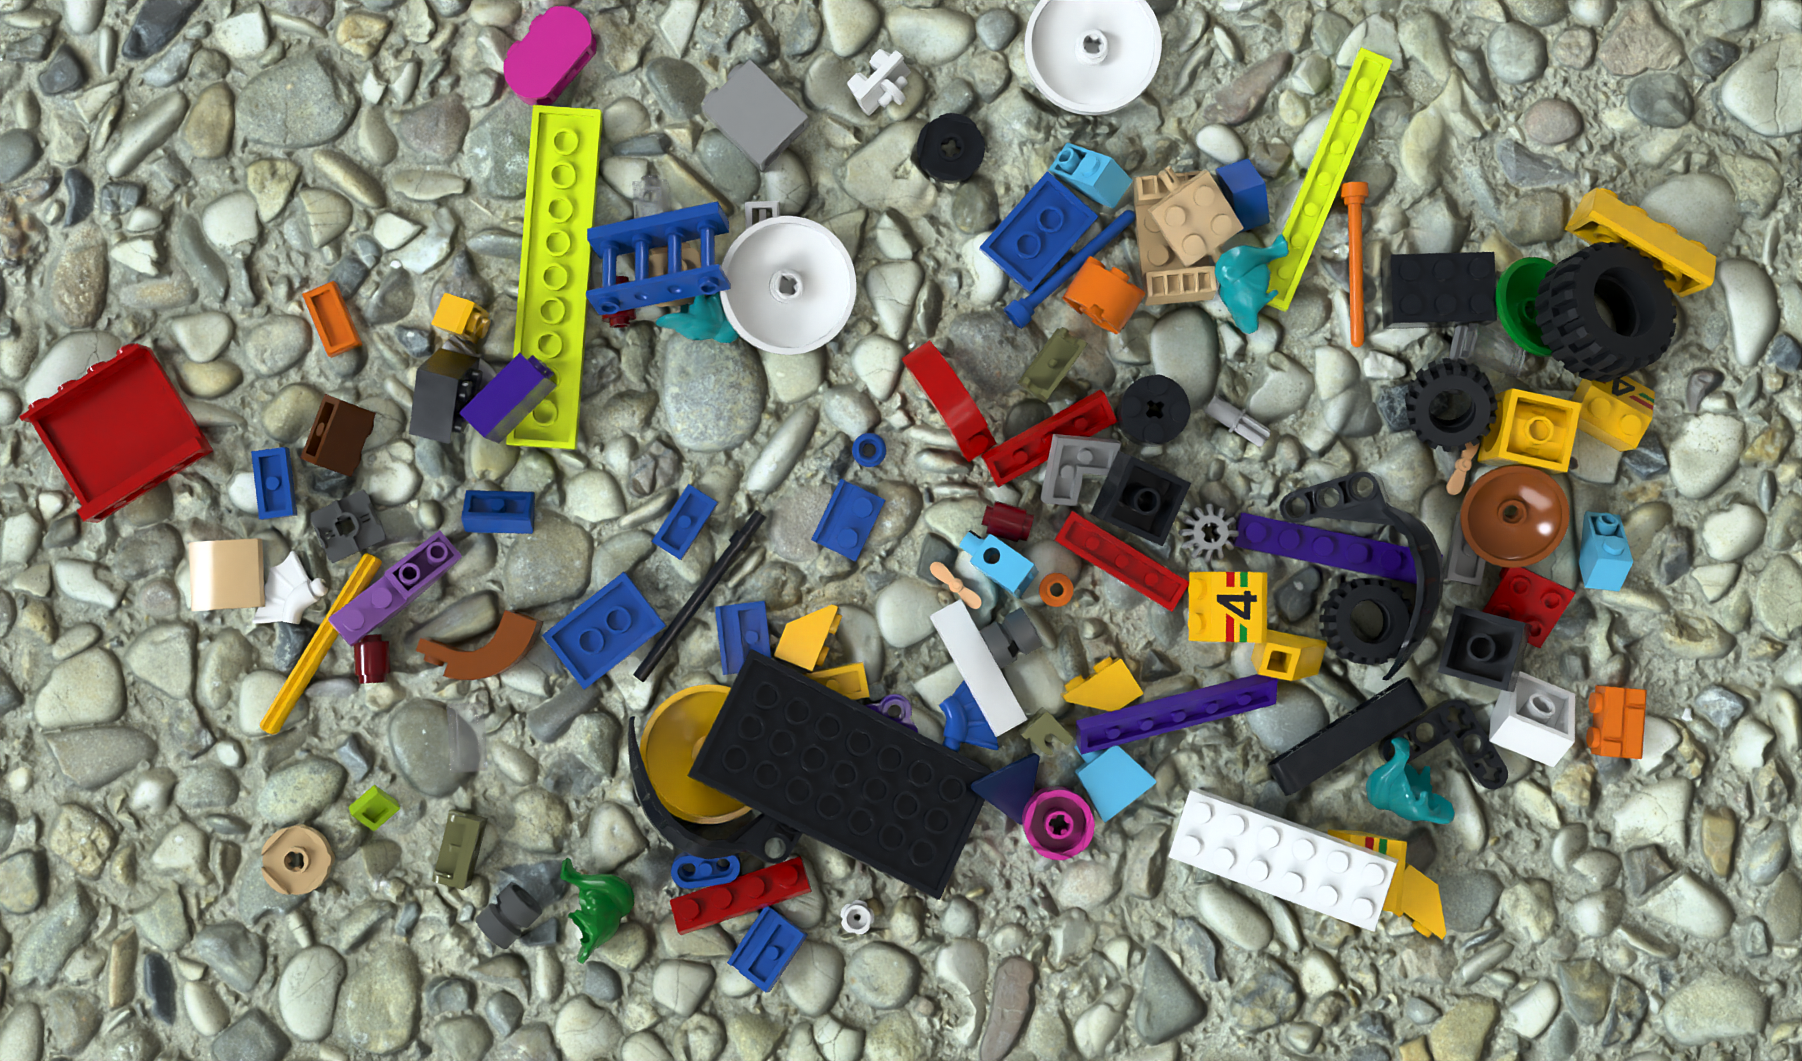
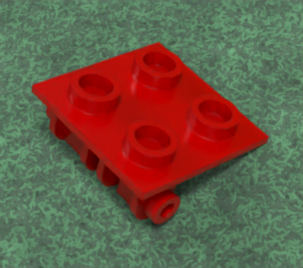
(1531, 600)

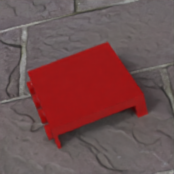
(118, 431)

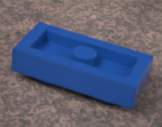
(274, 483)
(685, 522)

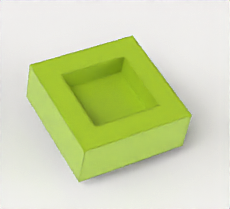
(374, 807)

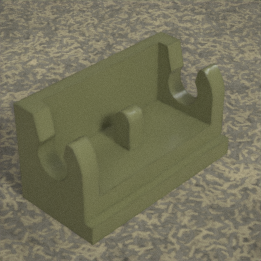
(1052, 364)
(1039, 729)
(459, 849)

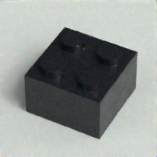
(441, 391)
(1140, 498)
(1484, 648)

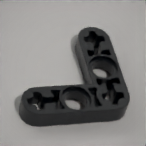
(1445, 730)

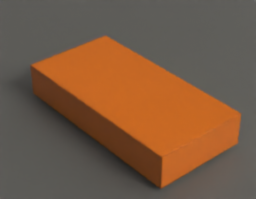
(332, 319)

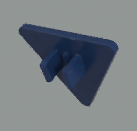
(1010, 786)

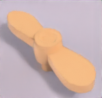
(1462, 465)
(955, 585)

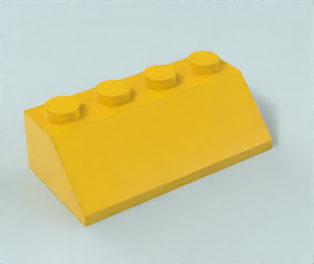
(1607, 220)

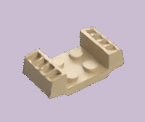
(1160, 269)

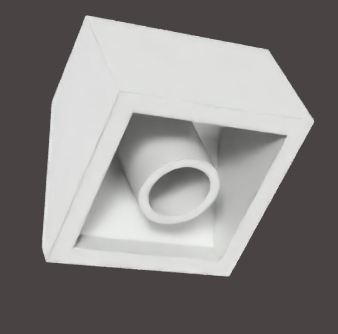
(1534, 720)

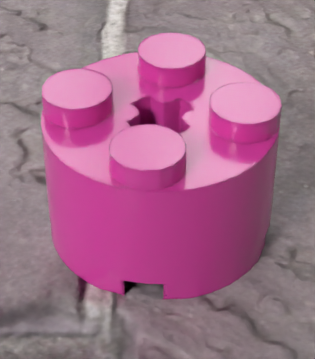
(1068, 839)

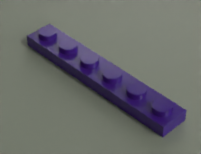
(1325, 548)
(1175, 712)

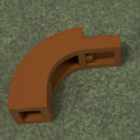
(506, 649)

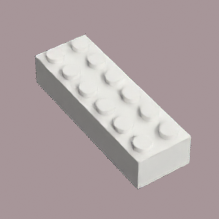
(1283, 858)

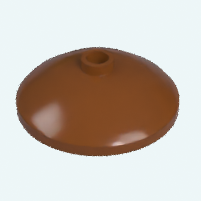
(1528, 533)

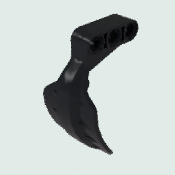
(1378, 510)
(747, 839)

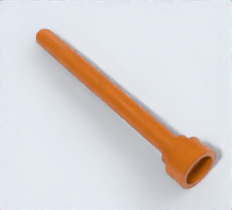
(1354, 197)

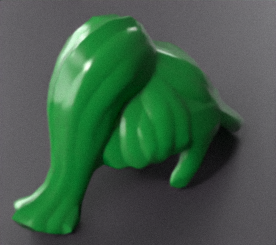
(603, 904)

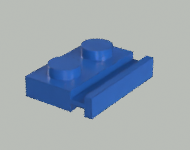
(848, 520)
(739, 630)
(767, 948)

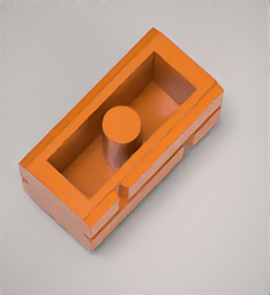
(1617, 722)

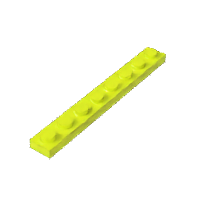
(1326, 172)

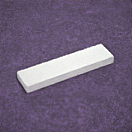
(978, 667)

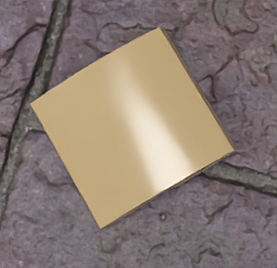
(226, 574)

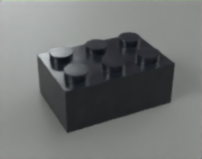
(1438, 290)

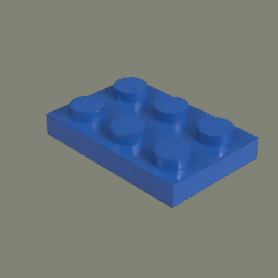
(1038, 232)
(604, 630)

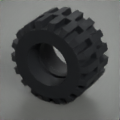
(1459, 430)
(1337, 620)

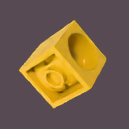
(1531, 432)

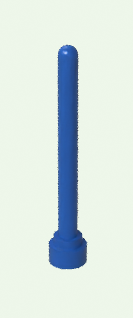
(1021, 311)

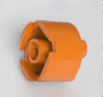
(1103, 295)

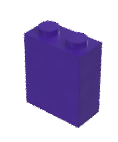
(509, 397)

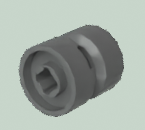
(1011, 638)
(504, 920)

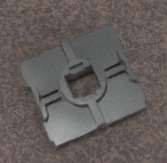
(340, 511)

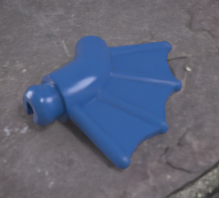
(965, 721)

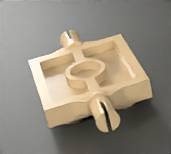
(1194, 217)

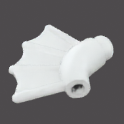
(289, 592)

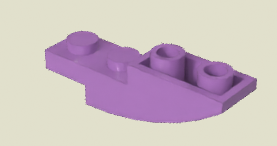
(395, 589)

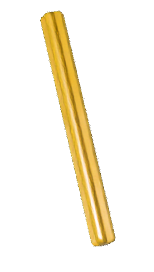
(317, 647)

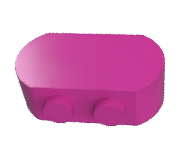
(549, 55)

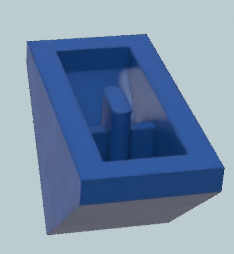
(1245, 193)

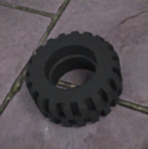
(1635, 297)

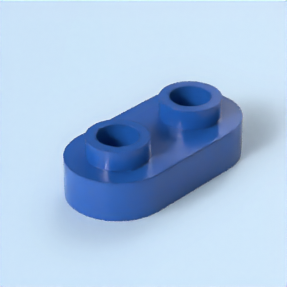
(707, 871)

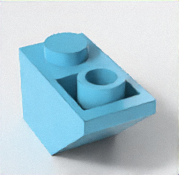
(1091, 174)
(1604, 552)

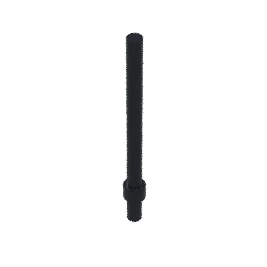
(740, 542)

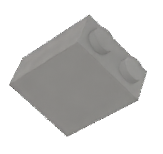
(754, 114)

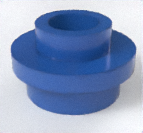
(875, 440)

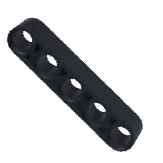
(1347, 736)

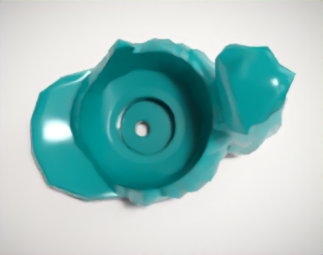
(1245, 280)
(701, 321)
(1405, 792)

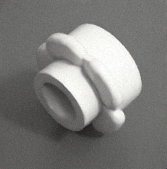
(857, 926)

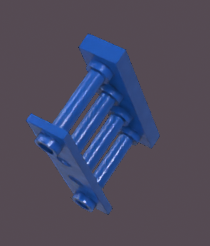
(651, 232)

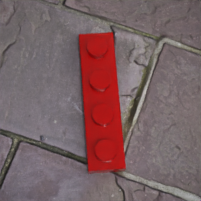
(1034, 444)
(1121, 561)
(740, 896)

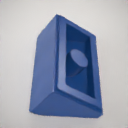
(498, 512)

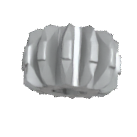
(1219, 529)

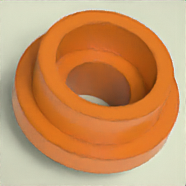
(1048, 581)

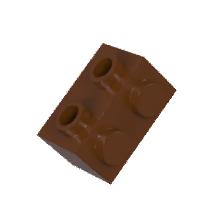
(338, 435)

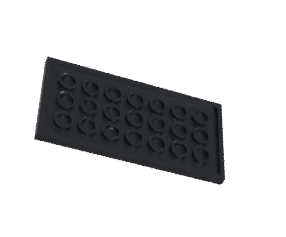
(841, 774)

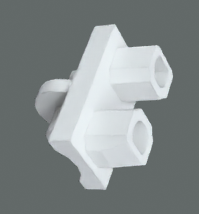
(883, 84)

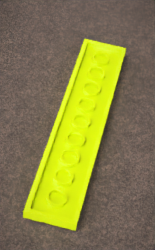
(557, 266)

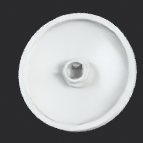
(1092, 52)
(788, 285)

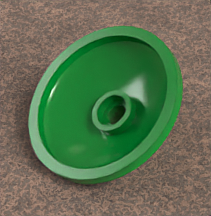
(1516, 303)

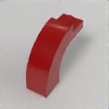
(950, 400)

